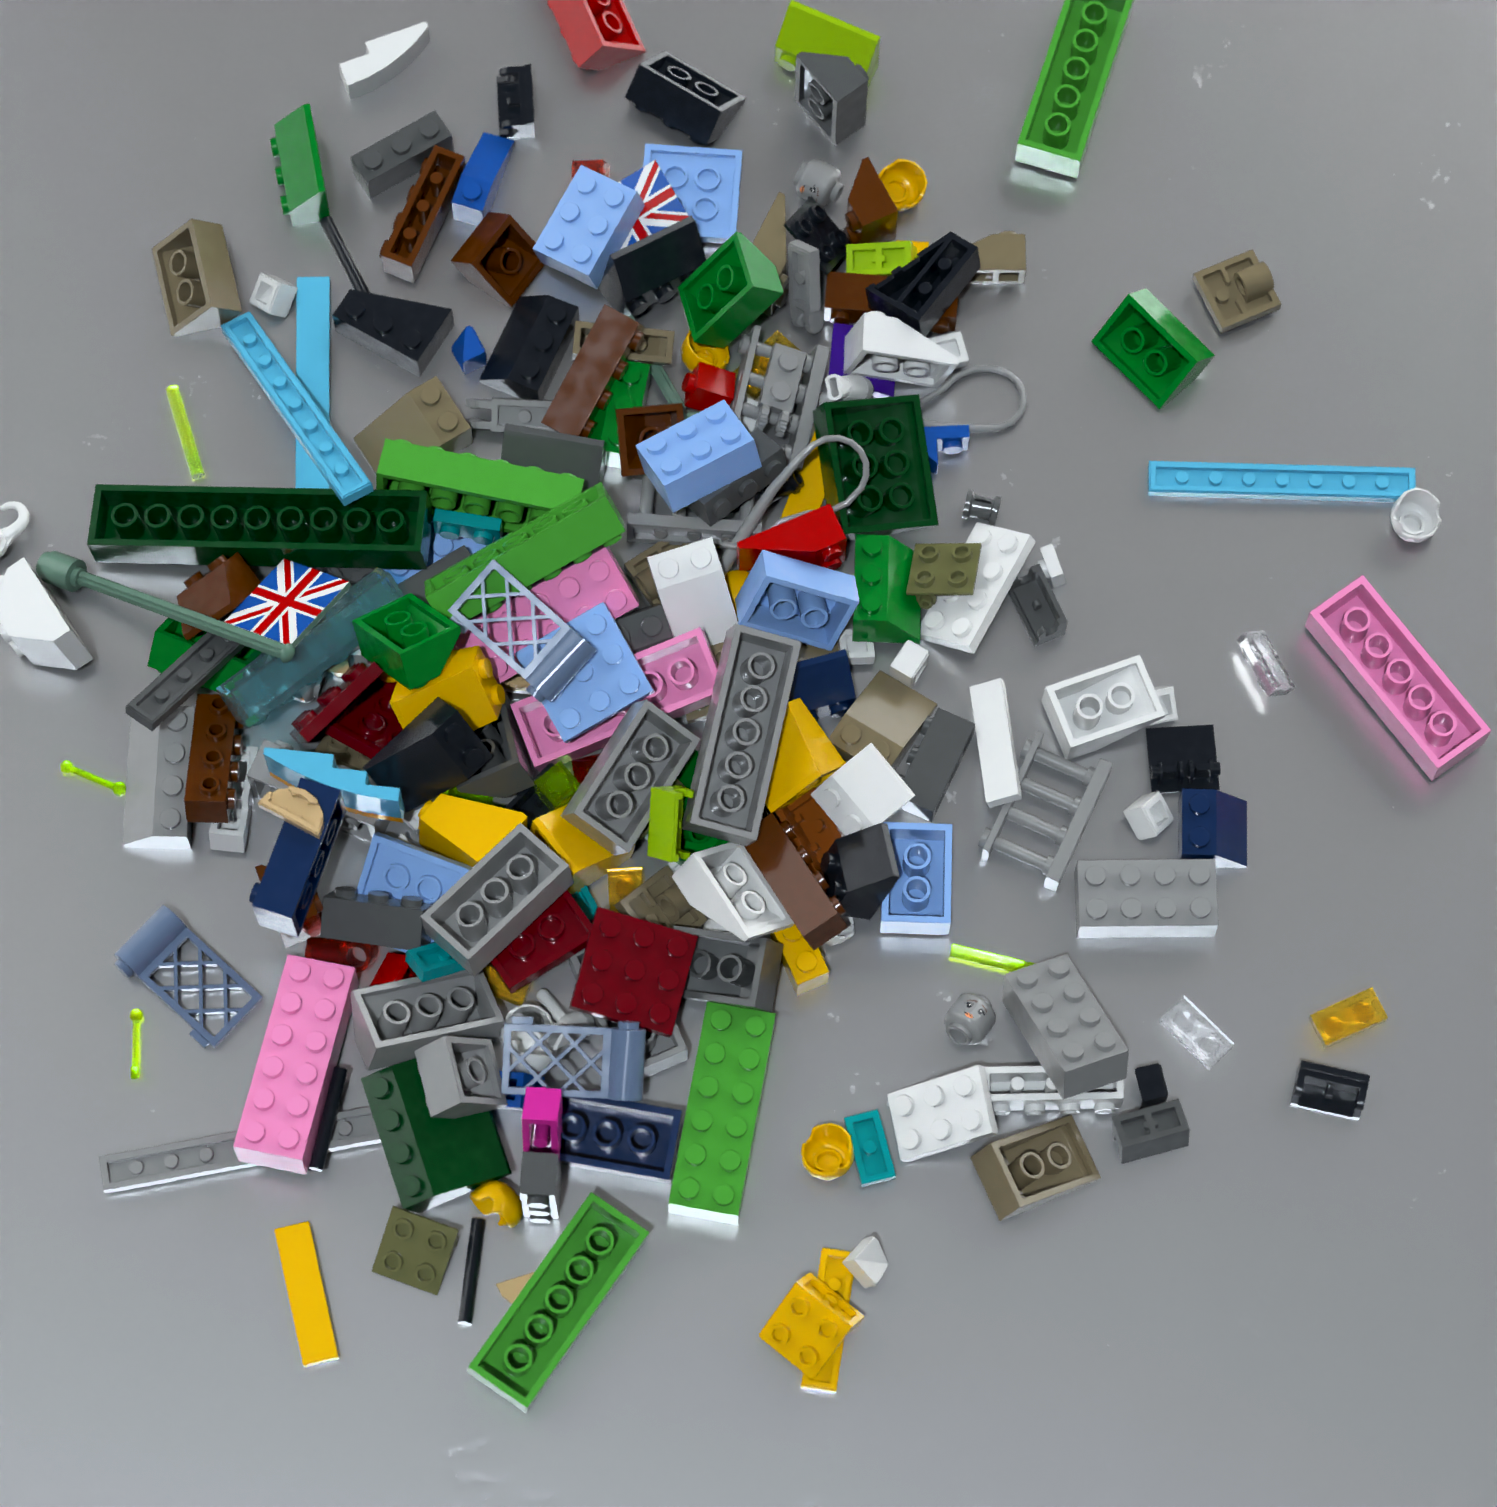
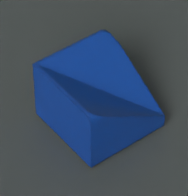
(469, 351)

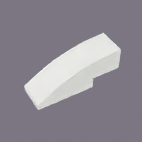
(384, 59)
(234, 834)

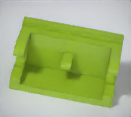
(879, 257)
(666, 822)

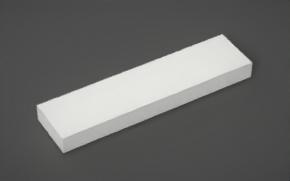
(995, 743)

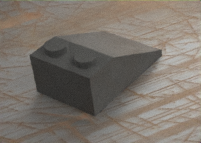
(733, 970)

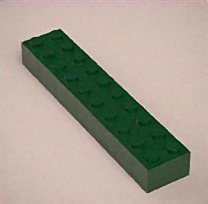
(261, 524)

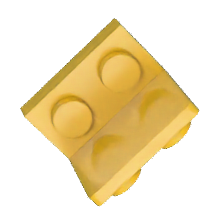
(810, 1325)

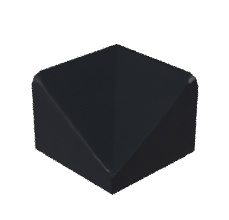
(1151, 1085)

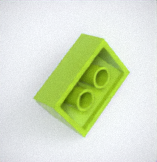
(816, 32)

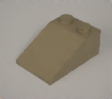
(772, 243)
(422, 417)
(883, 715)
(1034, 1167)

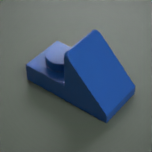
(947, 439)

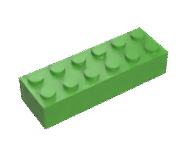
(1072, 84)
(474, 483)
(532, 551)
(722, 1113)
(558, 1302)

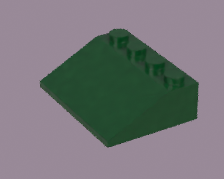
(899, 481)
(428, 1155)

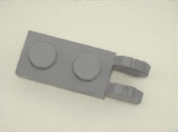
(805, 286)
(780, 386)
(510, 411)

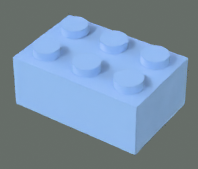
(588, 226)
(698, 455)
(797, 600)
(923, 891)

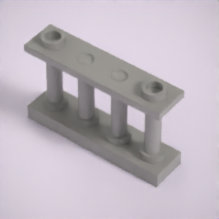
(807, 394)
(678, 527)
(1065, 837)

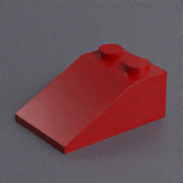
(809, 538)

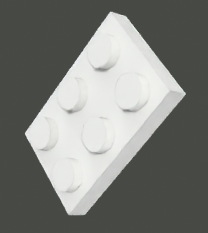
(942, 1113)

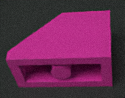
(542, 1120)

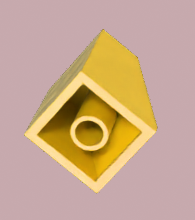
(464, 684)
(802, 758)
(464, 827)
(583, 855)

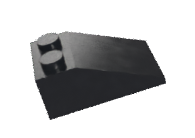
(429, 755)

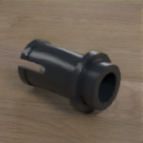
(792, 485)

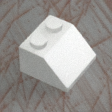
(862, 792)

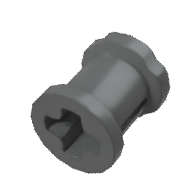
(981, 507)

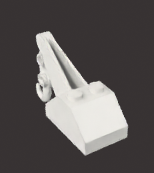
(30, 613)

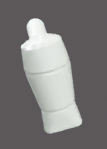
(846, 388)
(574, 1018)

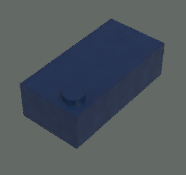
(297, 866)
(620, 1137)

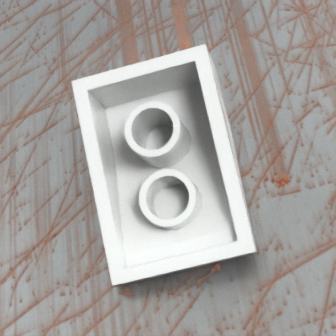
(895, 352)
(693, 590)
(1101, 706)
(732, 891)

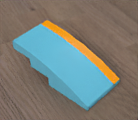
(355, 787)

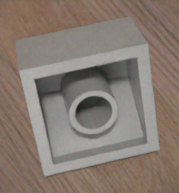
(460, 1077)

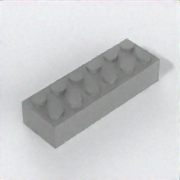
(741, 735)

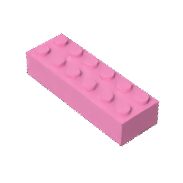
(567, 595)
(677, 669)
(1397, 677)
(296, 1064)

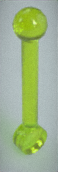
(118, 788)
(136, 1016)

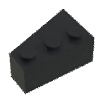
(928, 284)
(394, 327)

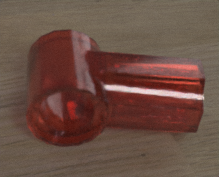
(340, 952)

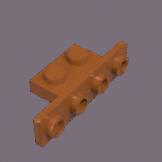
(811, 826)

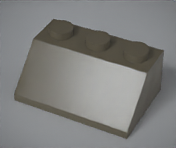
(196, 278)

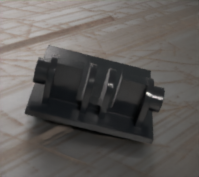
(816, 228)
(1182, 758)

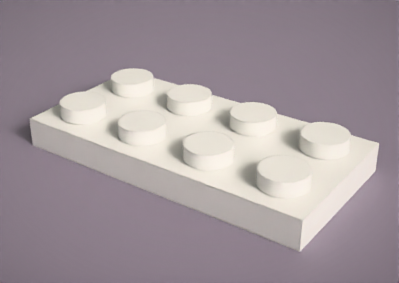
(964, 619)

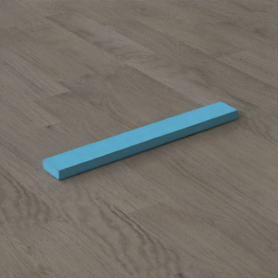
(313, 362)
(297, 408)
(1278, 481)

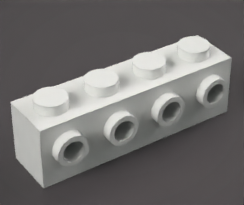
(1033, 1091)

